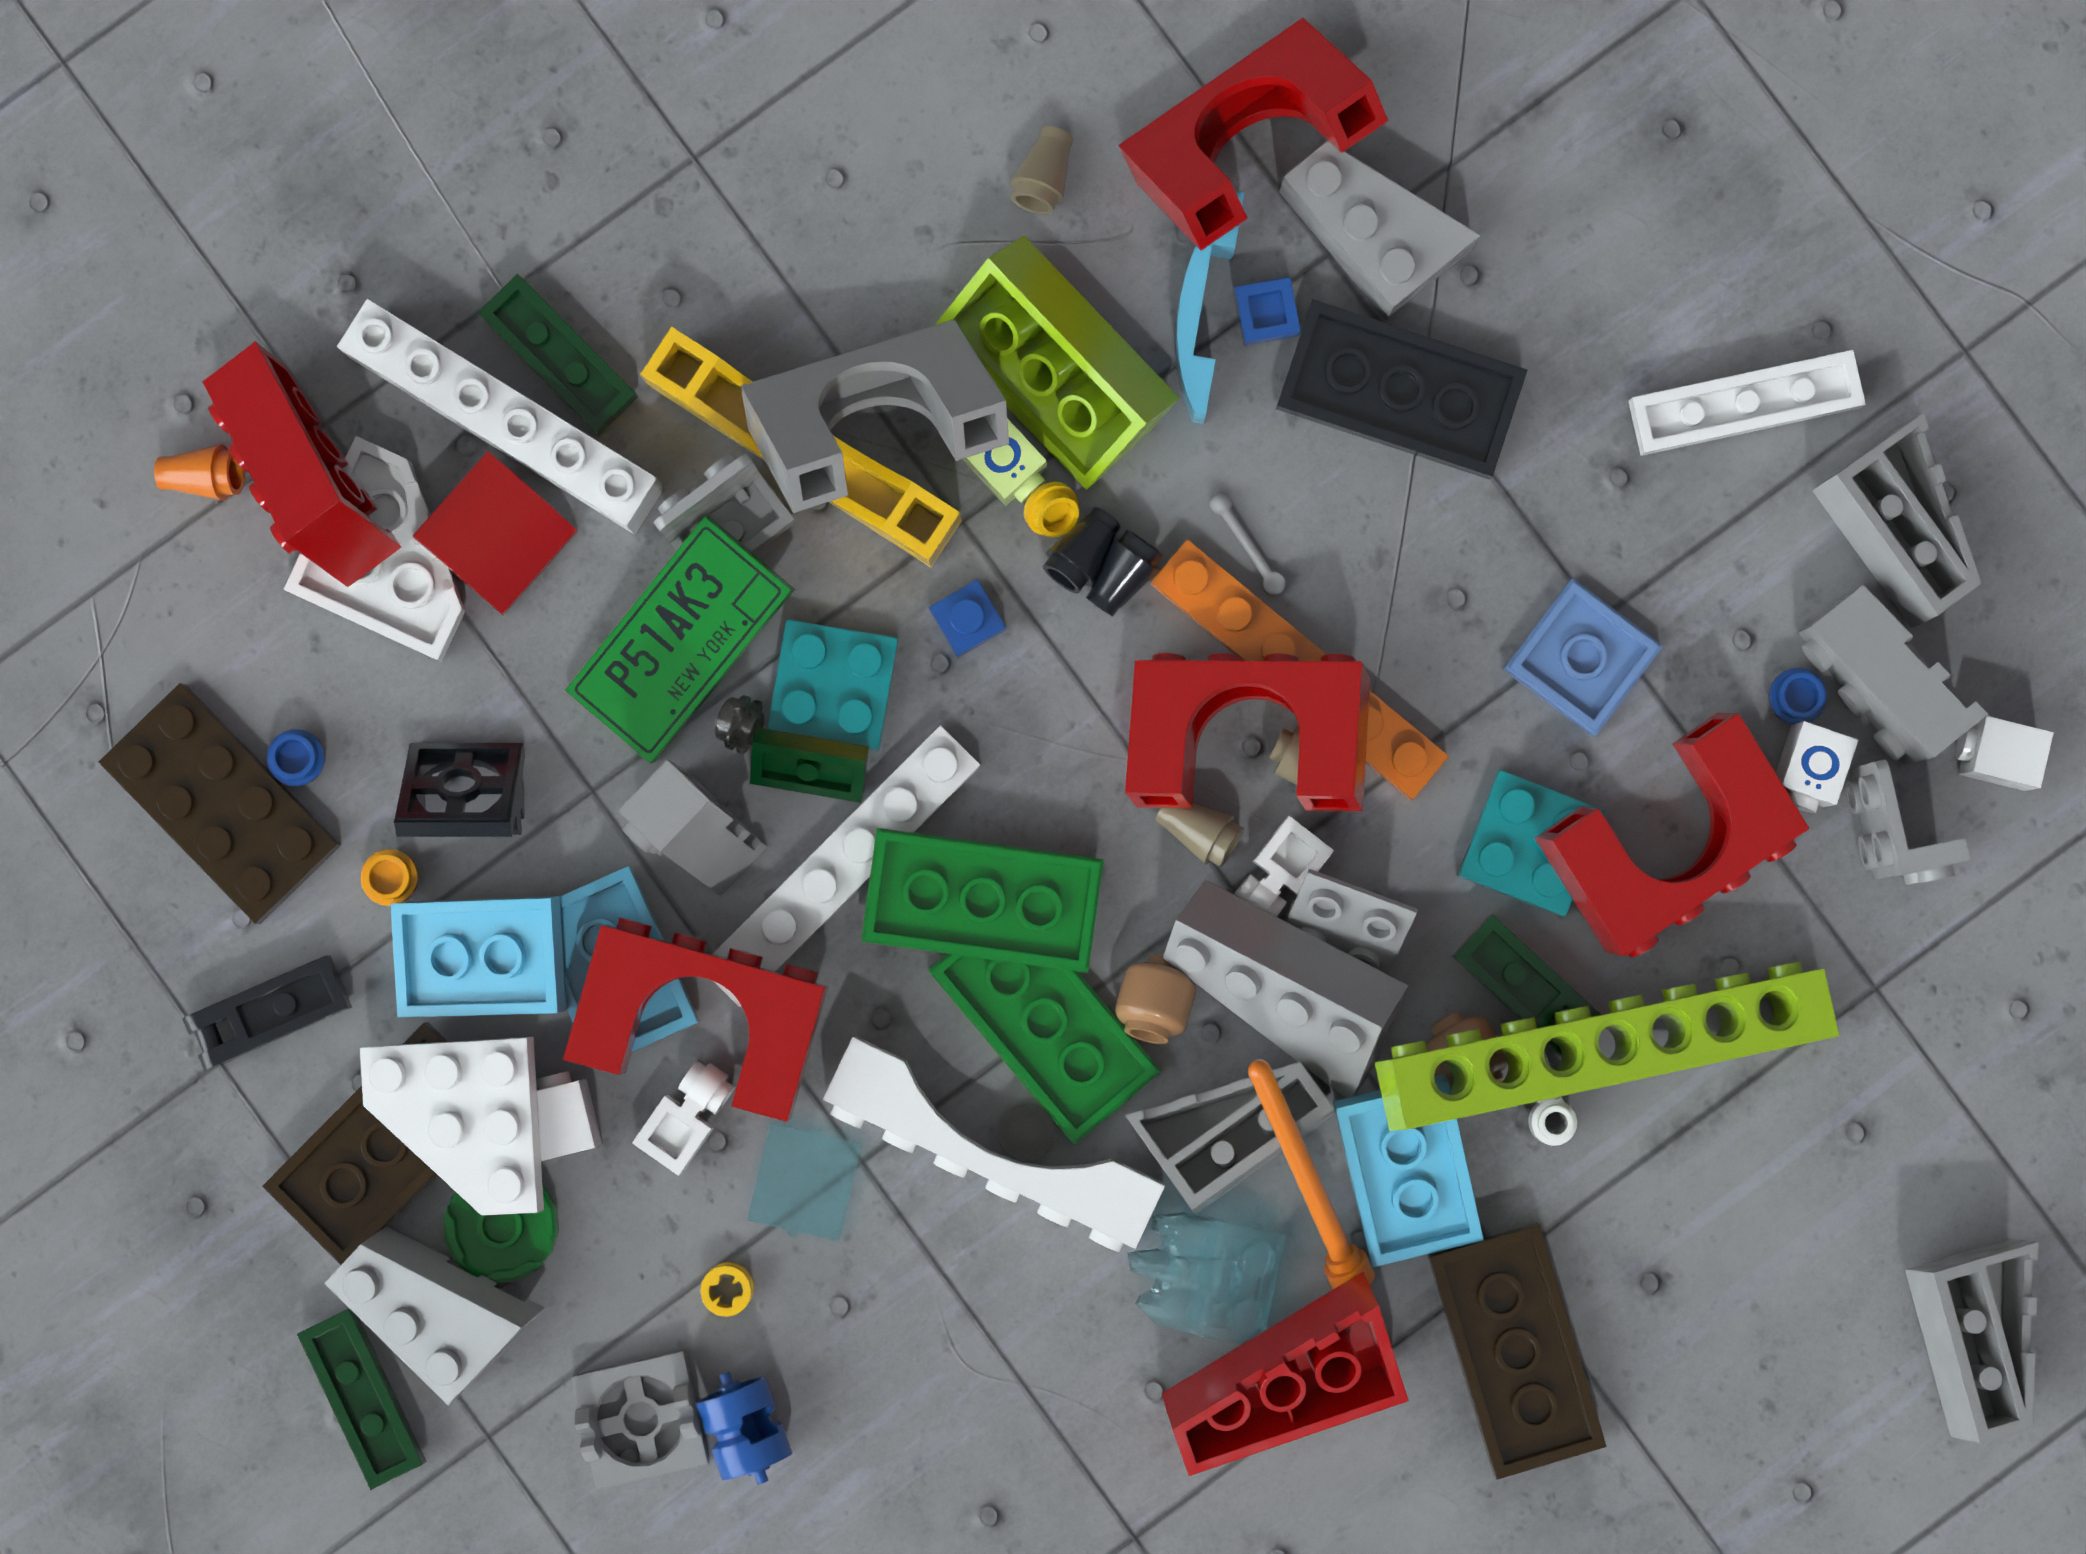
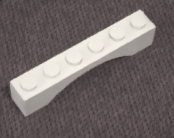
(1100, 1194)

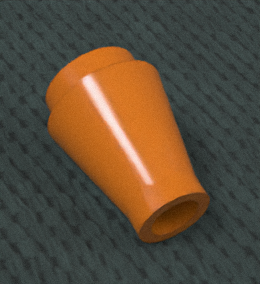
(201, 472)

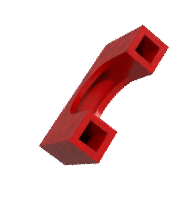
(1286, 77)
(1180, 696)
(1748, 823)
(633, 966)

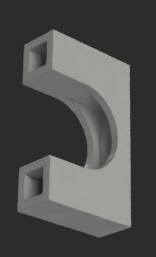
(922, 371)

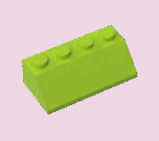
(1058, 362)

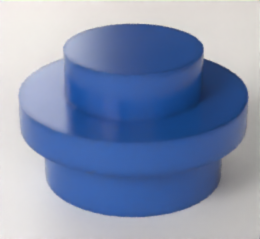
(1797, 696)
(296, 757)

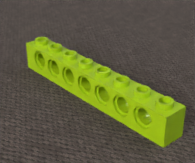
(1800, 1016)

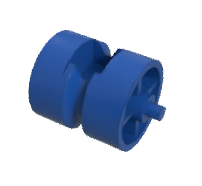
(743, 1428)

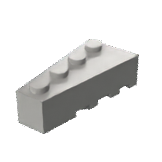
(1287, 985)

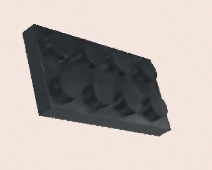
(1401, 389)

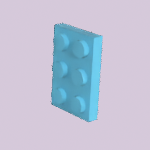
(581, 919)
(478, 957)
(1408, 1182)

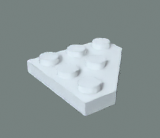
(411, 591)
(465, 1115)

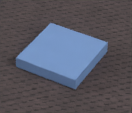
(1582, 657)

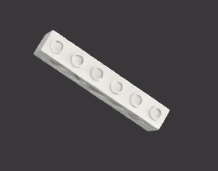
(501, 416)

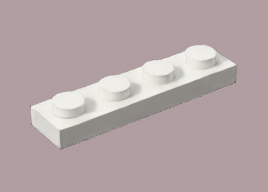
(1746, 402)

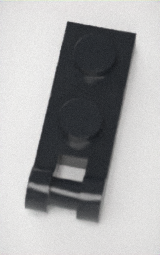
(269, 1011)

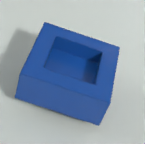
(1267, 311)
(967, 618)

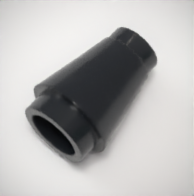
(1081, 551)
(1124, 572)

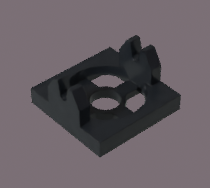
(457, 760)

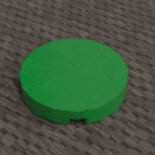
(501, 1244)

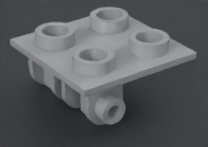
(1351, 919)

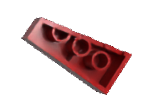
(296, 467)
(1289, 1381)

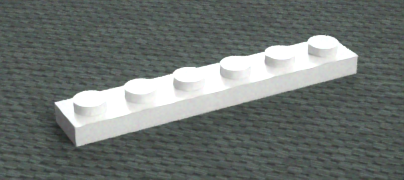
(847, 854)

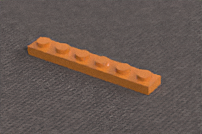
(1255, 630)

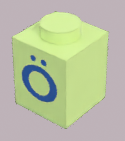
(1010, 469)

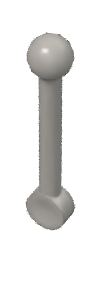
(1273, 581)

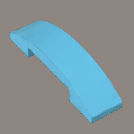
(1193, 371)

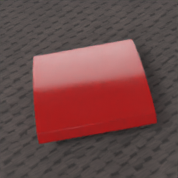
(495, 533)

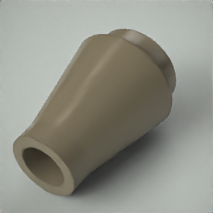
(1042, 175)
(1203, 830)

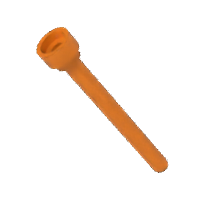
(1343, 1258)

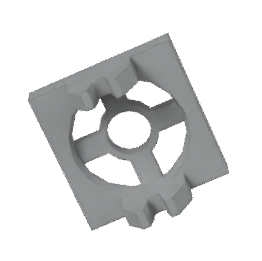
(612, 1470)

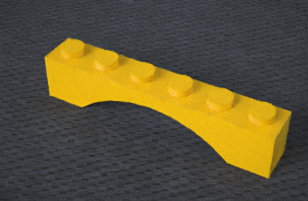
(876, 494)

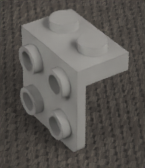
(732, 497)
(1884, 839)

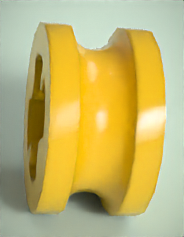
(739, 1301)

